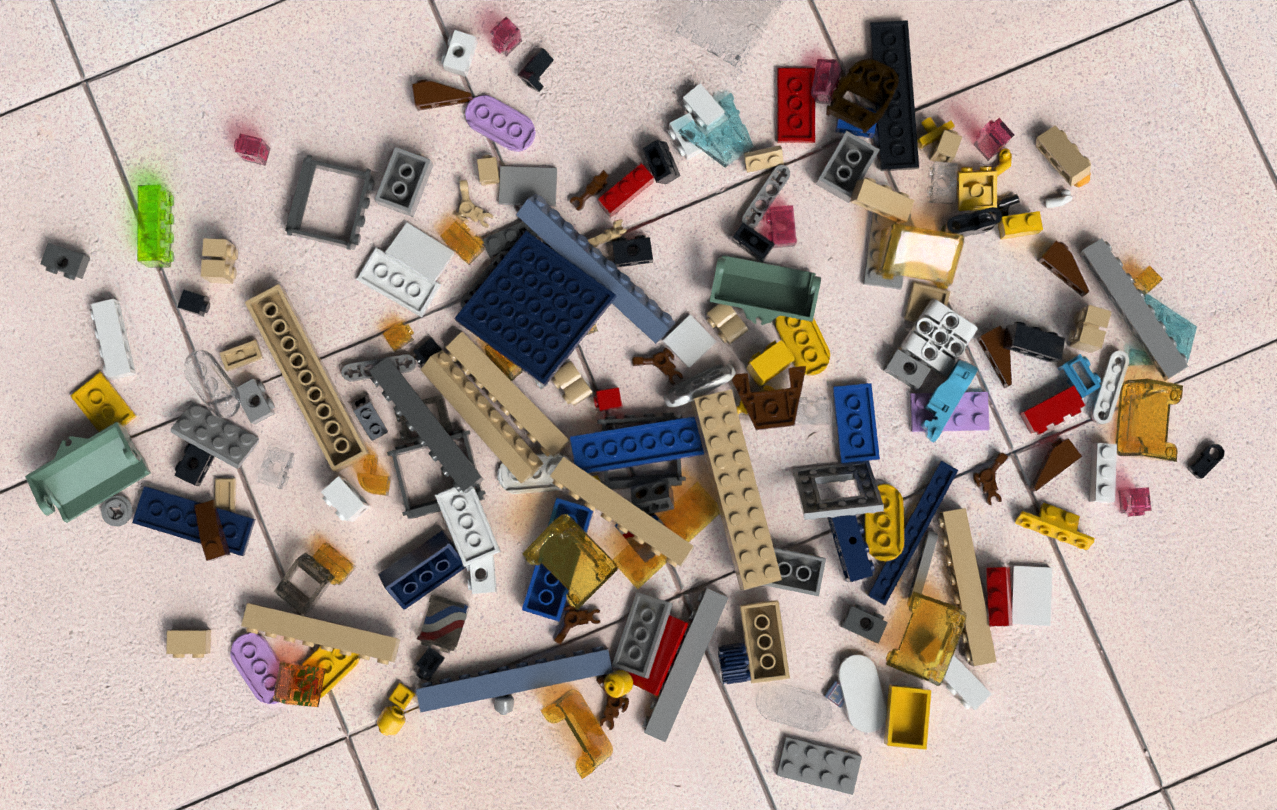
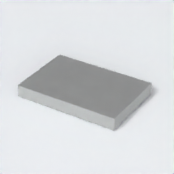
(521, 183)

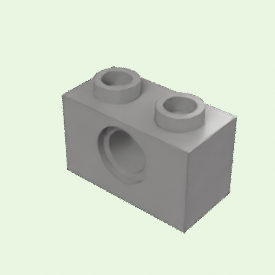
(912, 379)
(263, 409)

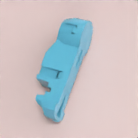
(947, 397)

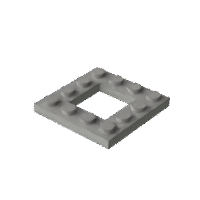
(813, 507)

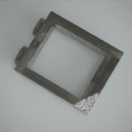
(443, 414)
(293, 595)

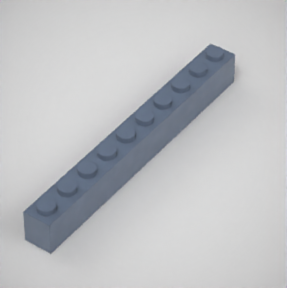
(577, 250)
(514, 680)

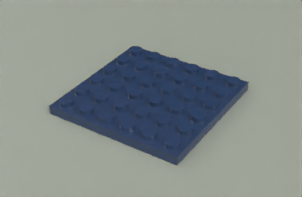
(535, 308)

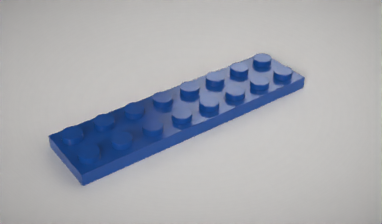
(637, 445)

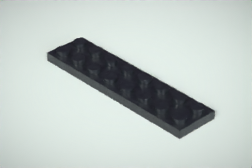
(898, 125)

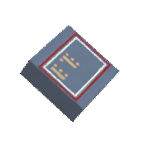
(834, 694)

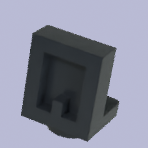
(426, 350)
(428, 664)

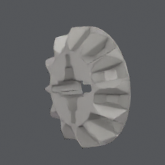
(109, 515)

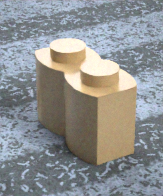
(727, 323)
(572, 384)

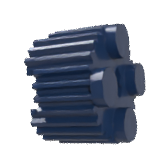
(734, 663)

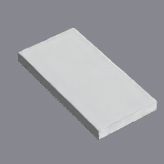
(398, 282)
(467, 525)

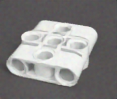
(960, 331)

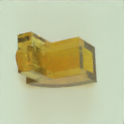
(370, 481)

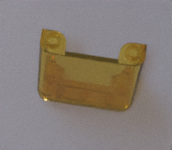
(919, 254)
(1145, 419)
(572, 559)
(928, 639)
(585, 728)

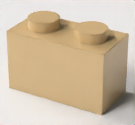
(946, 146)
(188, 642)

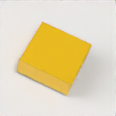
(402, 696)

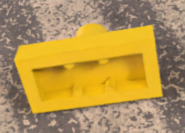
(933, 132)

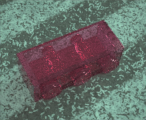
(993, 138)

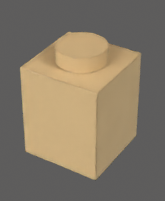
(488, 170)

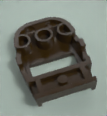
(870, 81)

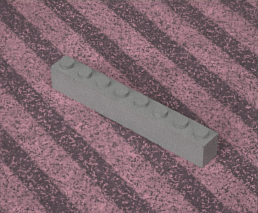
(1133, 309)
(685, 665)

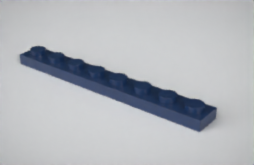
(914, 532)

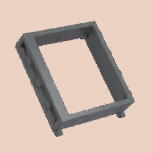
(301, 197)
(628, 482)
(432, 506)

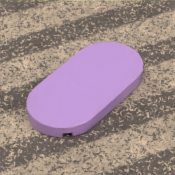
(500, 123)
(256, 664)

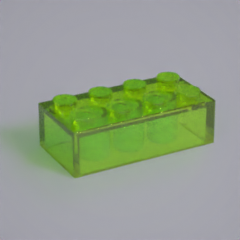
(155, 226)

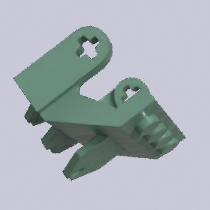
(765, 289)
(87, 472)

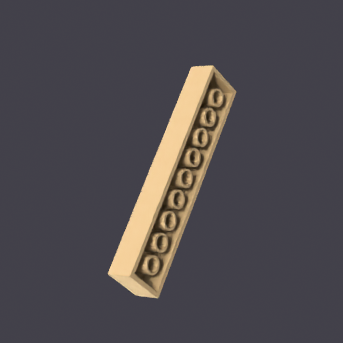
(307, 378)
(736, 490)

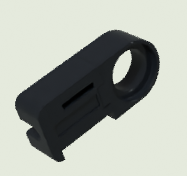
(1206, 463)

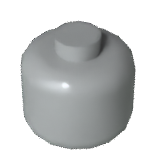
(504, 704)

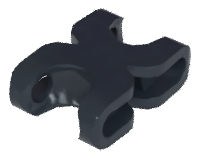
(973, 223)

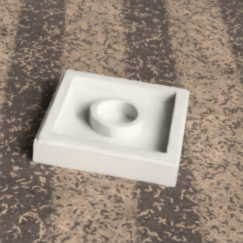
(689, 341)

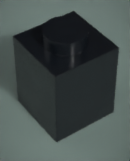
(194, 303)

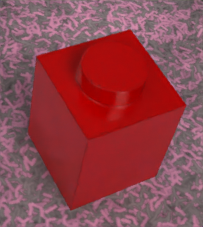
(608, 399)

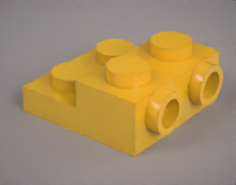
(976, 188)

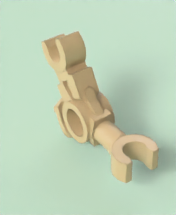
(468, 209)
(609, 235)

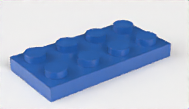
(856, 423)

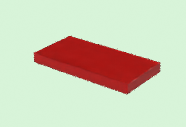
(795, 105)
(665, 654)

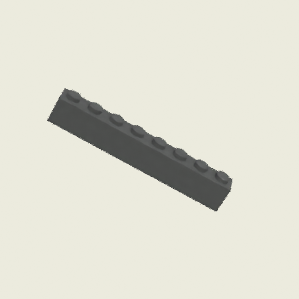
(426, 425)

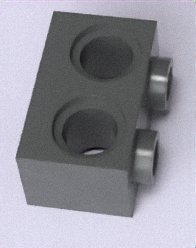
(653, 496)

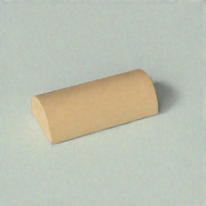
(765, 641)

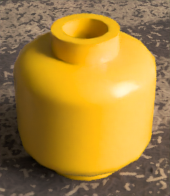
(618, 683)
(391, 720)

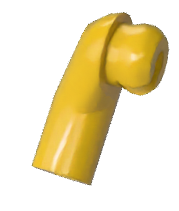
(1005, 161)

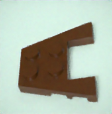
(773, 407)

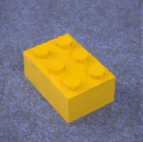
(770, 363)
(907, 717)

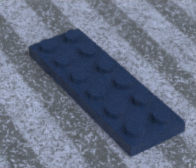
(178, 518)

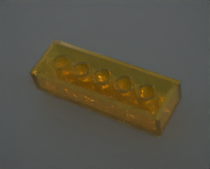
(687, 519)

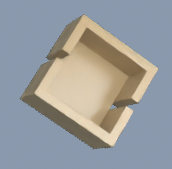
(223, 258)
(1087, 333)

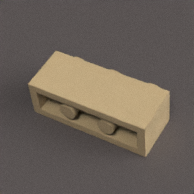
(1063, 155)
(882, 200)

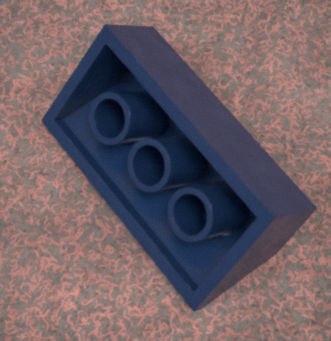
(422, 570)

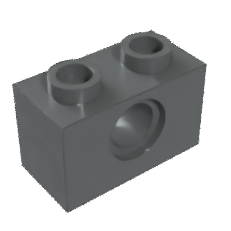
(55, 255)
(873, 631)

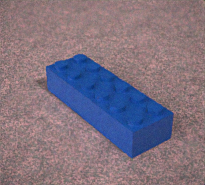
(546, 593)

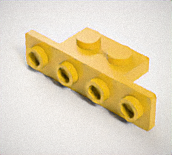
(1056, 524)

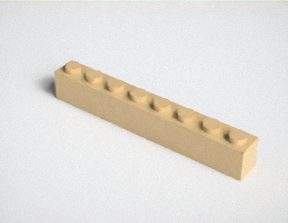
(508, 395)
(481, 416)
(622, 512)
(967, 586)
(320, 632)

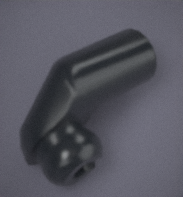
(1005, 203)

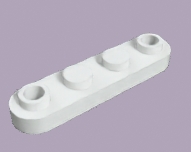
(1110, 387)

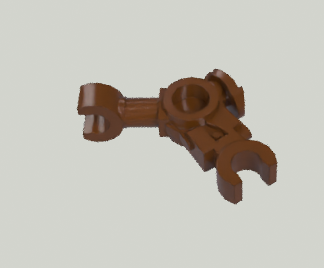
(598, 183)
(661, 361)
(987, 478)
(574, 618)
(612, 706)

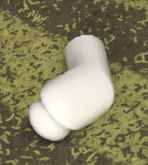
(1059, 201)

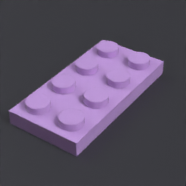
(969, 414)

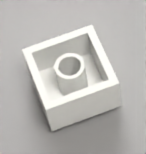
(345, 499)

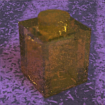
(1147, 279)
(399, 336)

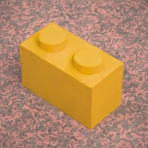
(1020, 225)

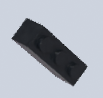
(1033, 342)

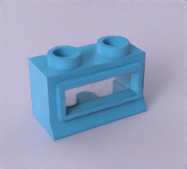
(1080, 375)

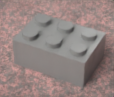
(847, 166)
(404, 182)

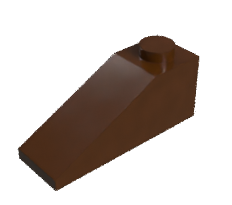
(435, 95)
(1063, 265)
(998, 356)
(1056, 461)
(211, 531)

